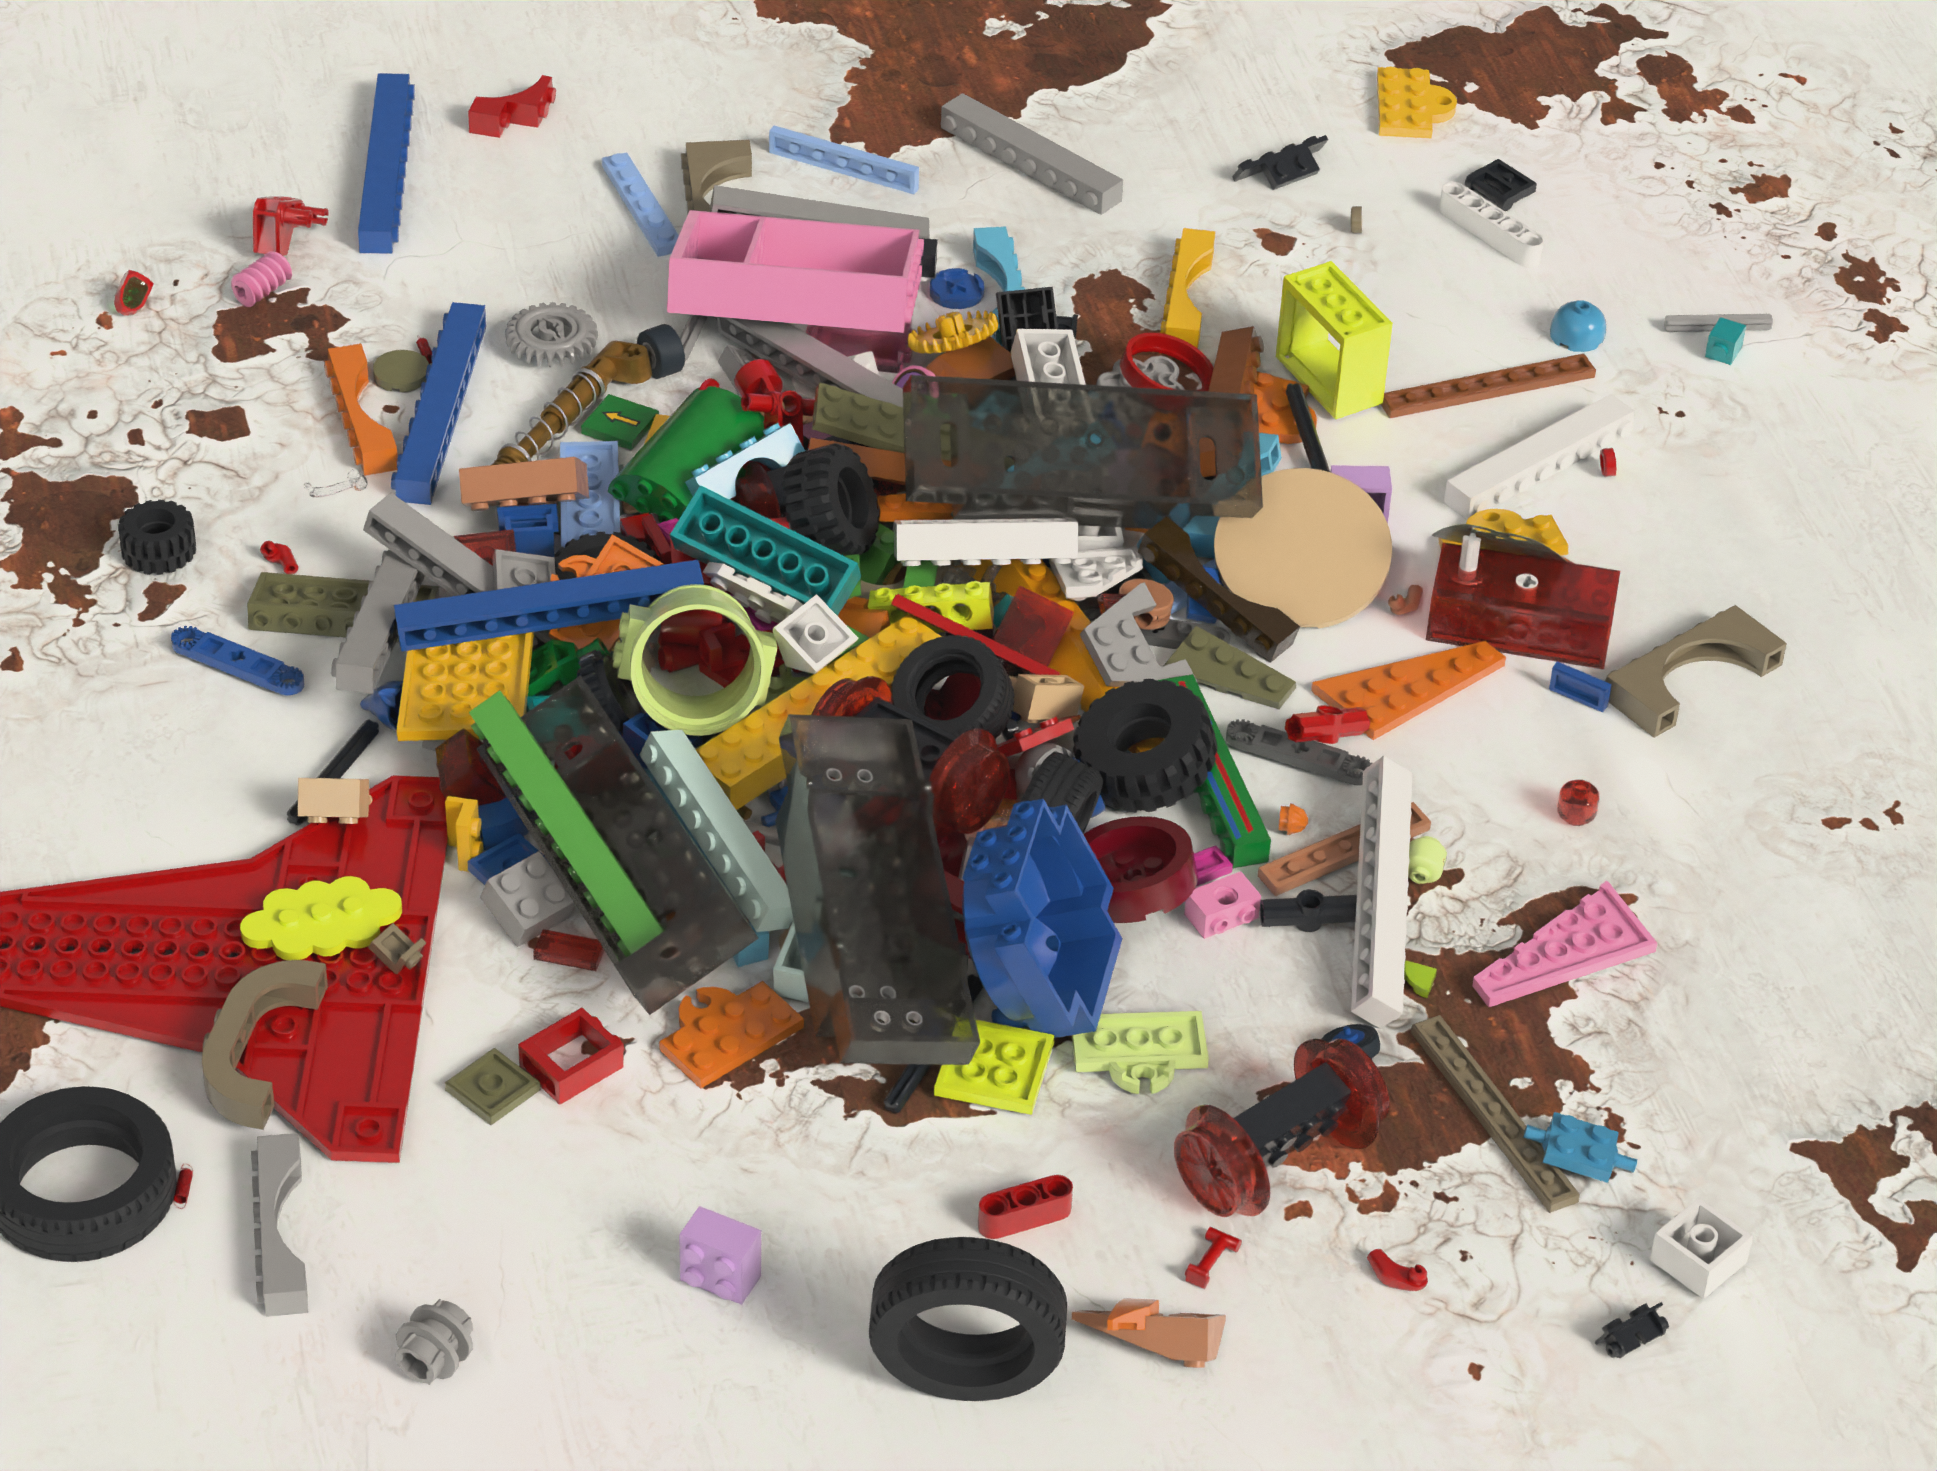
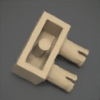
(1045, 696)
(333, 798)

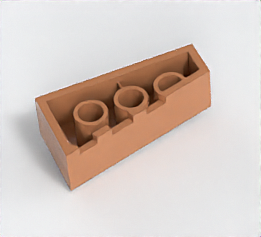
(524, 483)

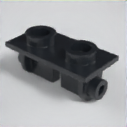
(1643, 1322)

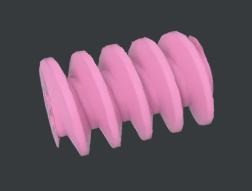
(261, 278)

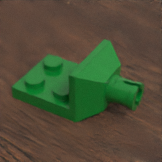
(558, 661)

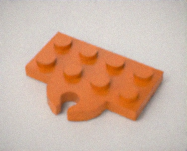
(1274, 408)
(614, 557)
(727, 1030)

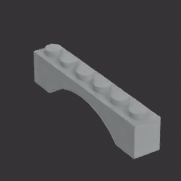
(283, 1273)

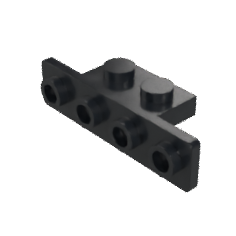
(1285, 166)

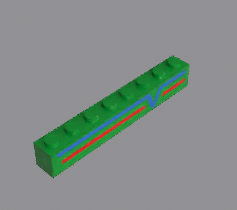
(1229, 802)

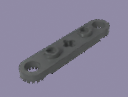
(1172, 633)
(1314, 756)

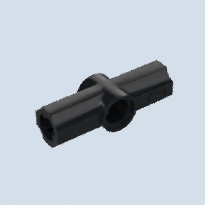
(1308, 910)

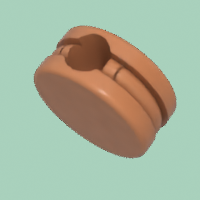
(1164, 601)

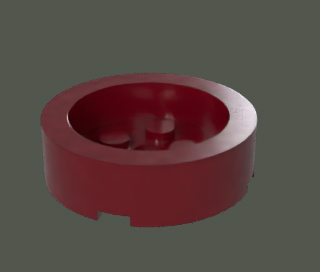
(1146, 863)

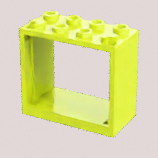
(1327, 302)

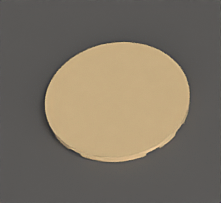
(1310, 550)

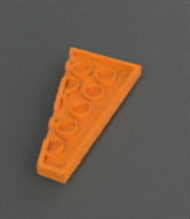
(1410, 686)

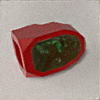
(132, 293)

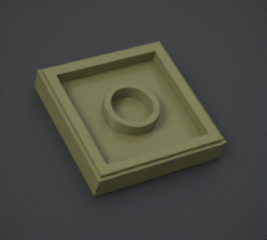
(492, 1086)

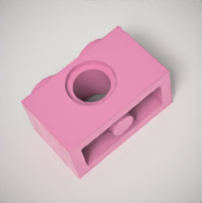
(1223, 905)

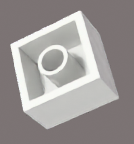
(1701, 1248)

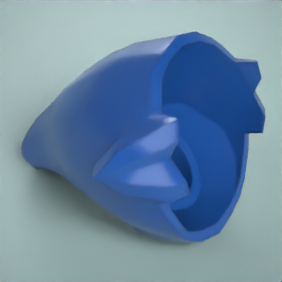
(385, 703)

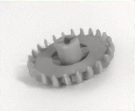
(551, 339)

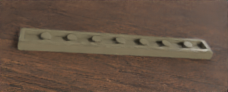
(1494, 1113)

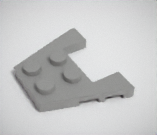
(1120, 646)

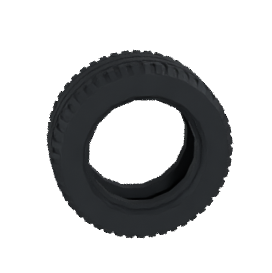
(947, 657)
(1067, 783)

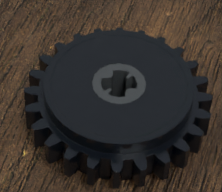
(612, 692)

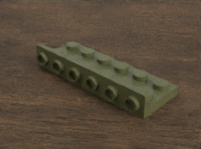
(310, 603)

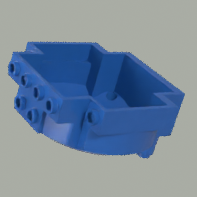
(1040, 921)

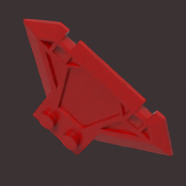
(1030, 738)

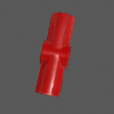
(1327, 724)

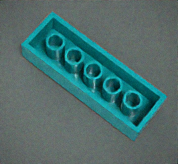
(762, 549)

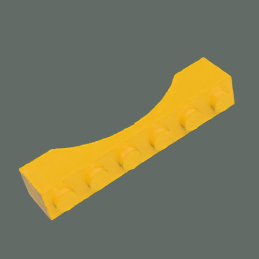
(1190, 260)

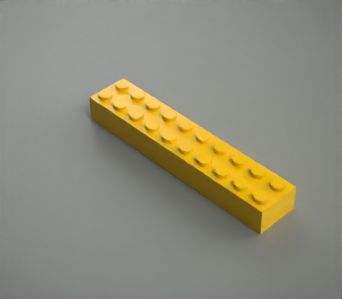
(749, 755)

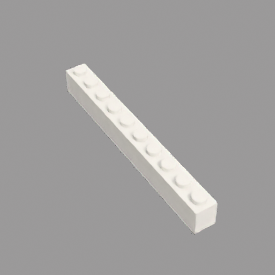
(1382, 893)

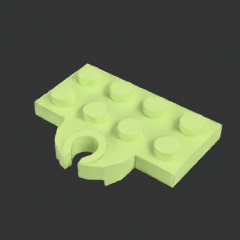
(1143, 1046)

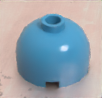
(1578, 326)

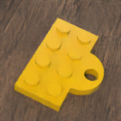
(1410, 103)
(1540, 528)

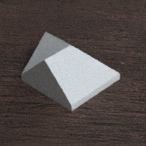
(812, 637)

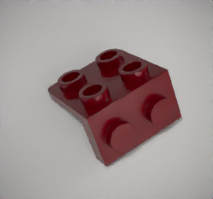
(953, 698)

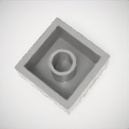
(527, 899)

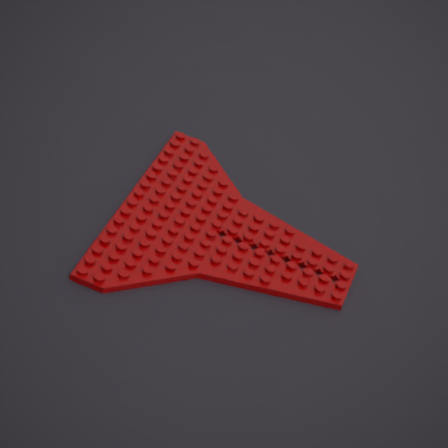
(333, 1069)

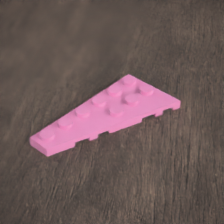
(1572, 945)

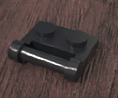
(1503, 177)

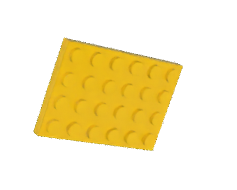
(453, 679)

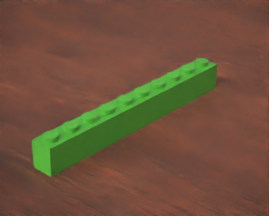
(566, 822)

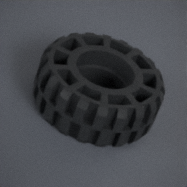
(1141, 713)

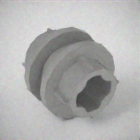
(434, 1341)

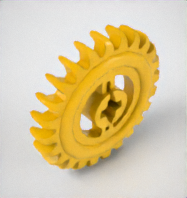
(953, 332)

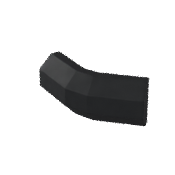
(1025, 310)

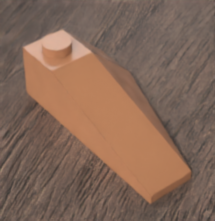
(1176, 1336)

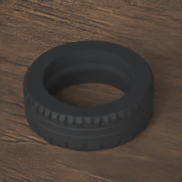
(93, 1226)
(973, 1274)

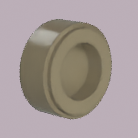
(1356, 219)

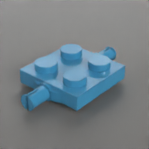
(1580, 1147)

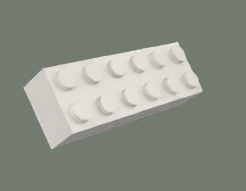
(985, 539)

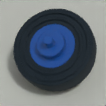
(1359, 1034)

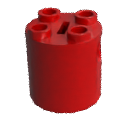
(685, 626)

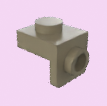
(397, 949)

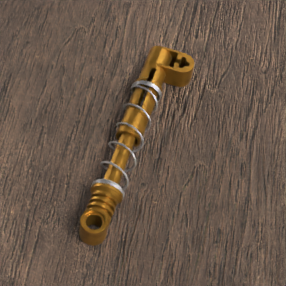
(615, 362)

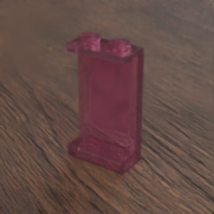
(888, 348)

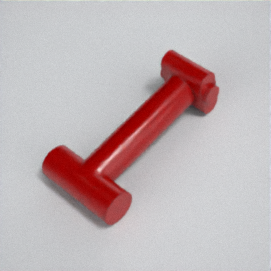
(1199, 1273)

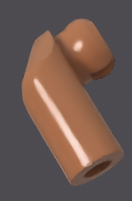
(1405, 605)

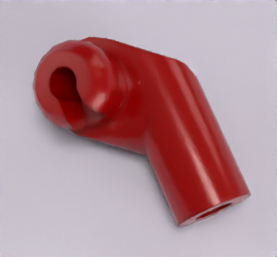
(281, 555)

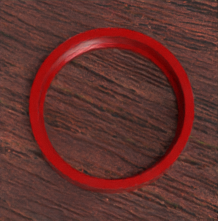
(1167, 345)

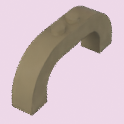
(264, 989)

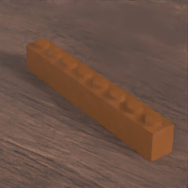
(1232, 373)

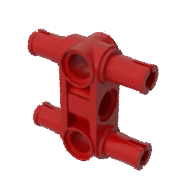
(771, 405)

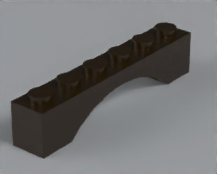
(1260, 626)

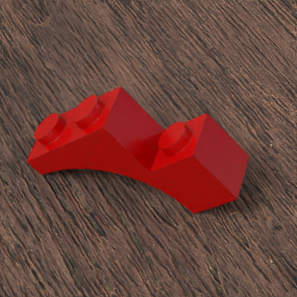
(527, 108)

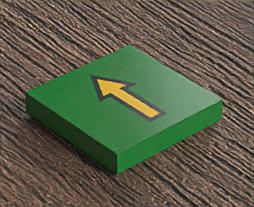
(619, 421)

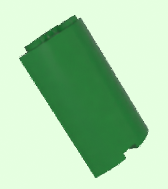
(693, 436)

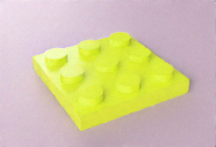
(1003, 1070)

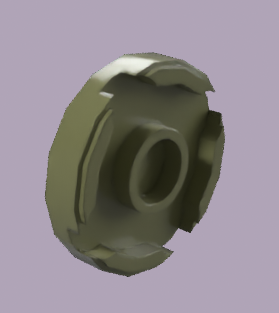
(400, 370)

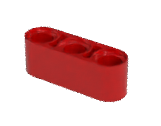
(1025, 1206)

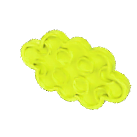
(321, 918)

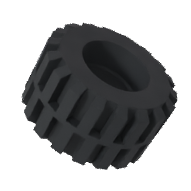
(157, 537)

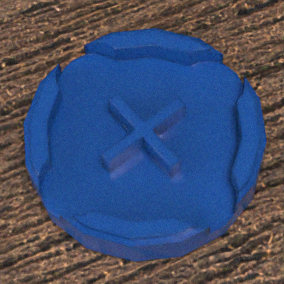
(956, 289)

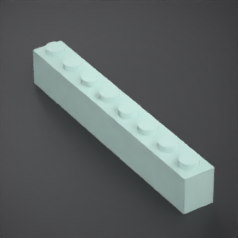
(718, 829)

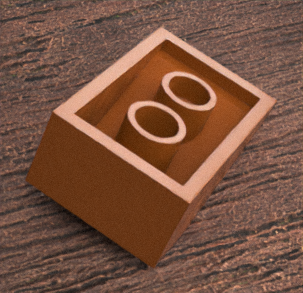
(978, 361)

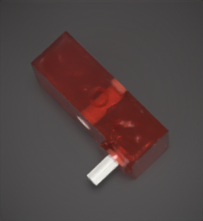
(1522, 604)

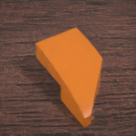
(1131, 1313)

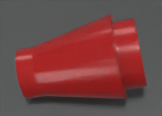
(678, 657)

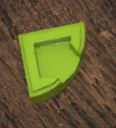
(1419, 977)

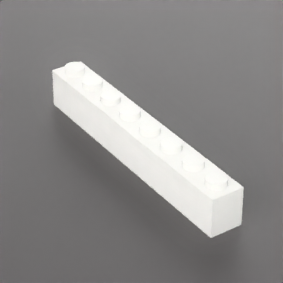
(1539, 456)

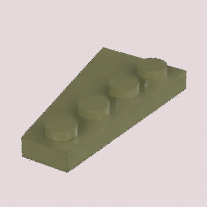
(1232, 670)

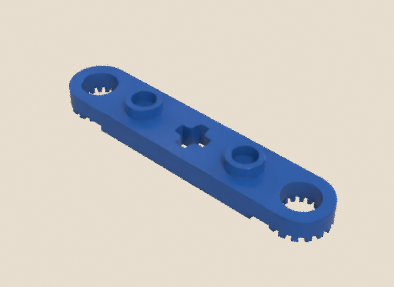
(253, 668)

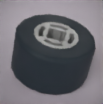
(664, 350)

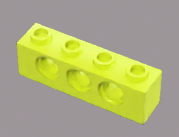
(976, 597)

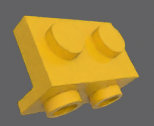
(463, 829)

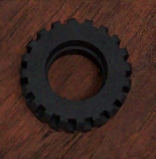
(831, 499)

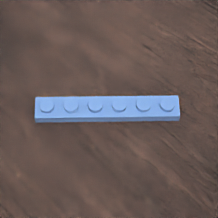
(844, 159)
(641, 203)

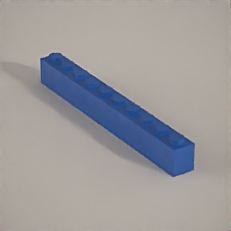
(386, 164)
(439, 404)
(537, 605)

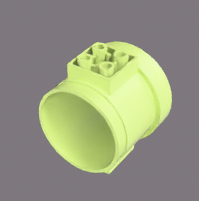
(703, 713)

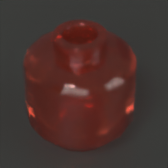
(1578, 802)

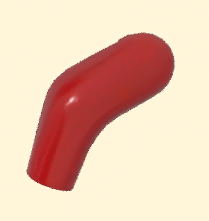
(1395, 1275)

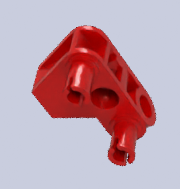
(275, 220)

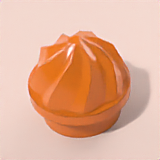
(1292, 819)

